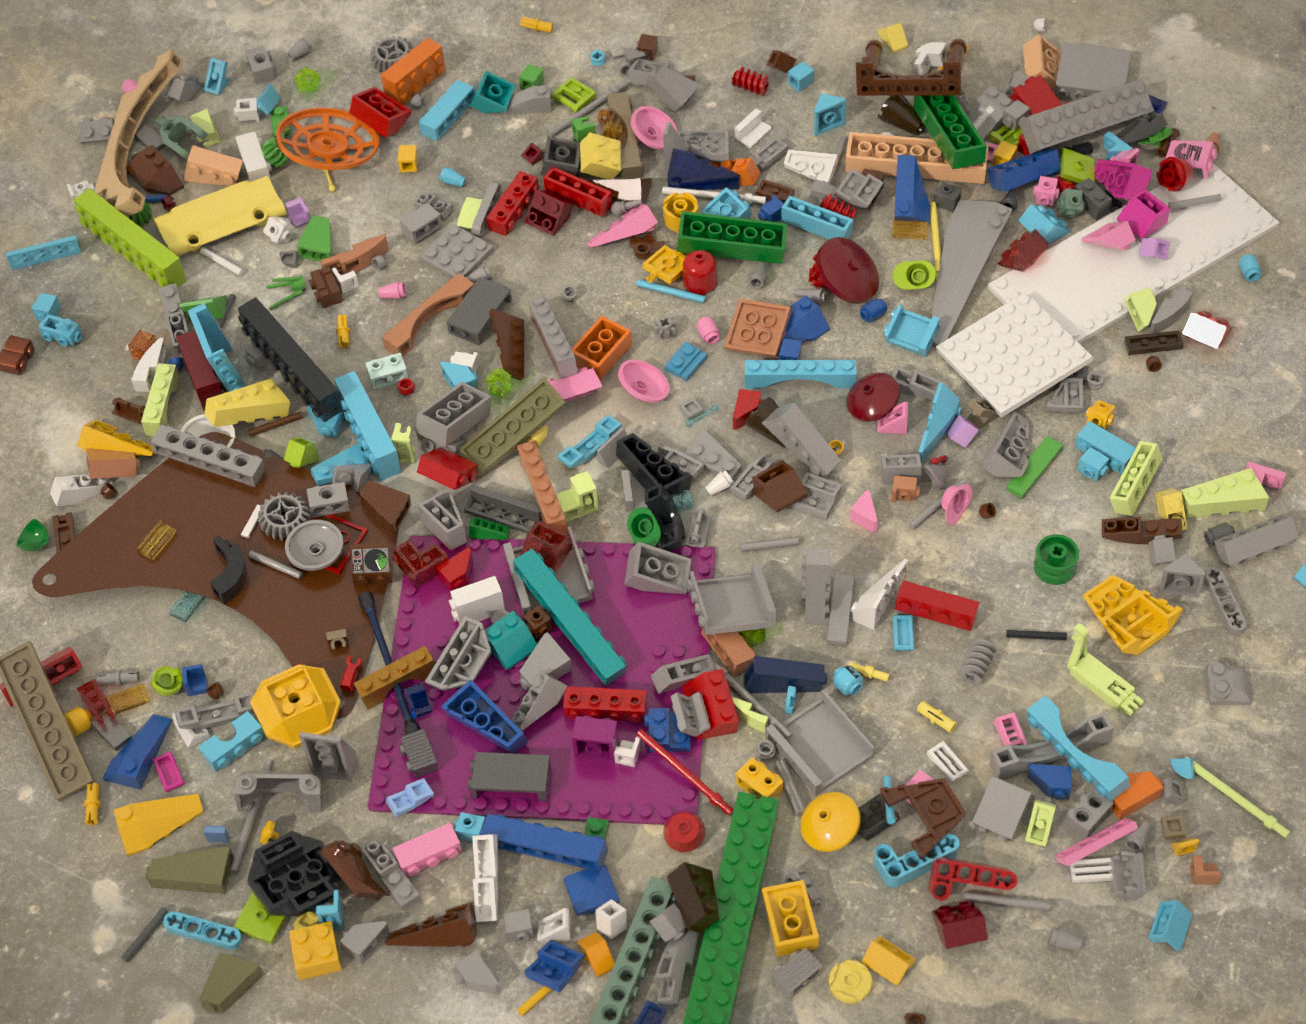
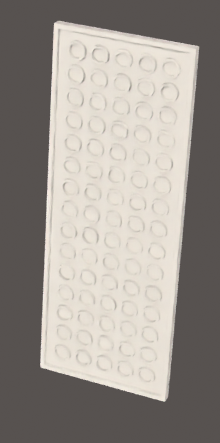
(1087, 283)

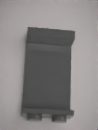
(473, 311)
(510, 773)

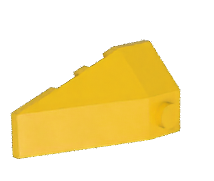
(105, 436)
(149, 821)

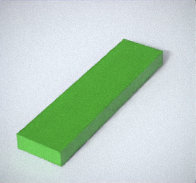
(1036, 466)

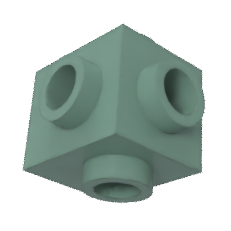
(1070, 203)

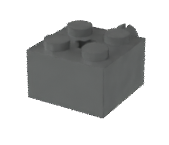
(562, 155)

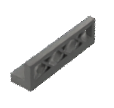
(506, 506)

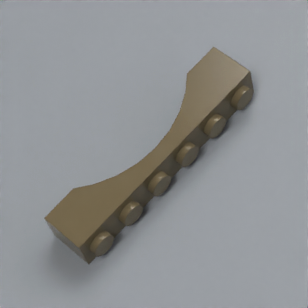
(630, 156)

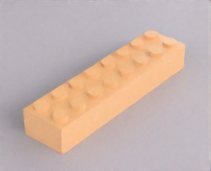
(881, 151)

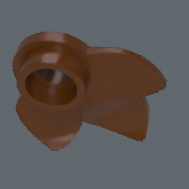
(645, 246)

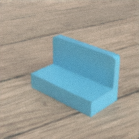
(332, 913)
(1171, 924)

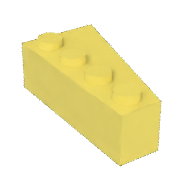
(247, 404)

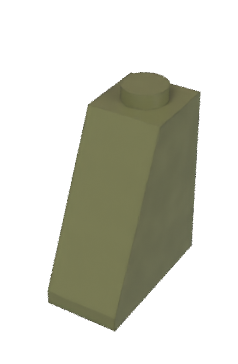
(228, 982)

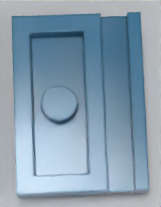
(686, 361)

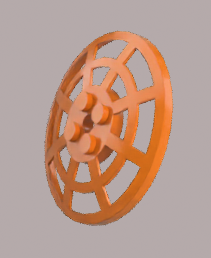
(326, 143)

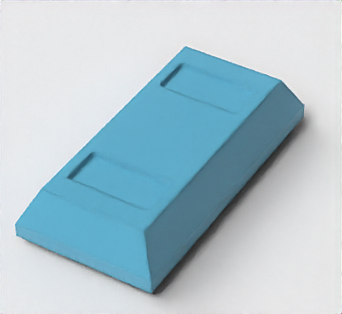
(903, 632)

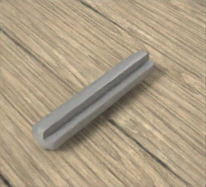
(790, 787)

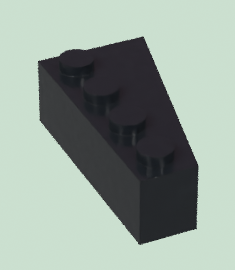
(651, 467)

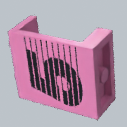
(1198, 153)

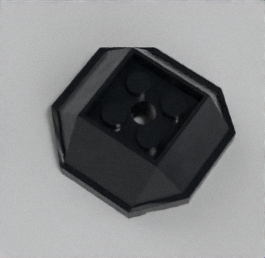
(289, 859)

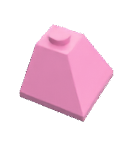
(1112, 236)

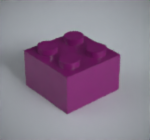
(595, 738)

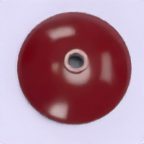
(873, 397)

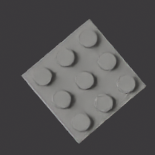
(456, 252)

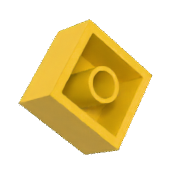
(315, 950)

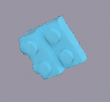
(728, 204)

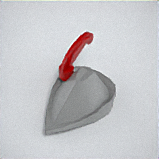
(937, 472)

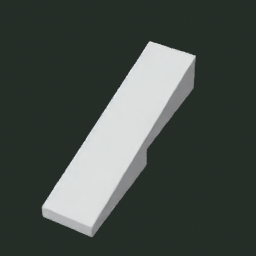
(486, 877)

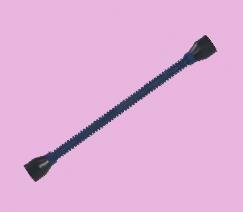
(367, 603)

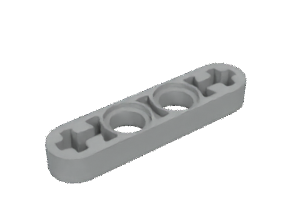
(488, 203)
(1222, 601)

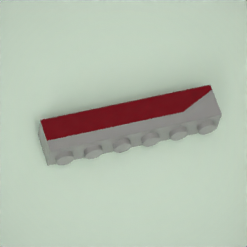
(552, 337)

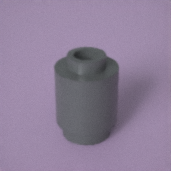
(1217, 532)

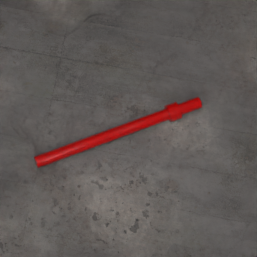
(715, 798)

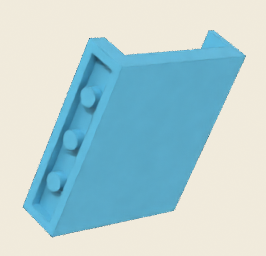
(215, 347)

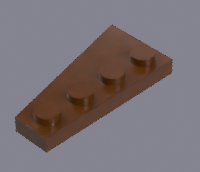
(510, 341)

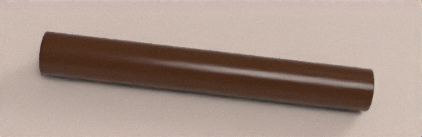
(274, 424)

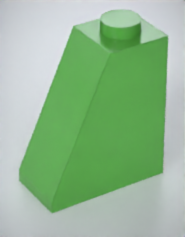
(316, 240)

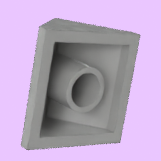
(1182, 577)

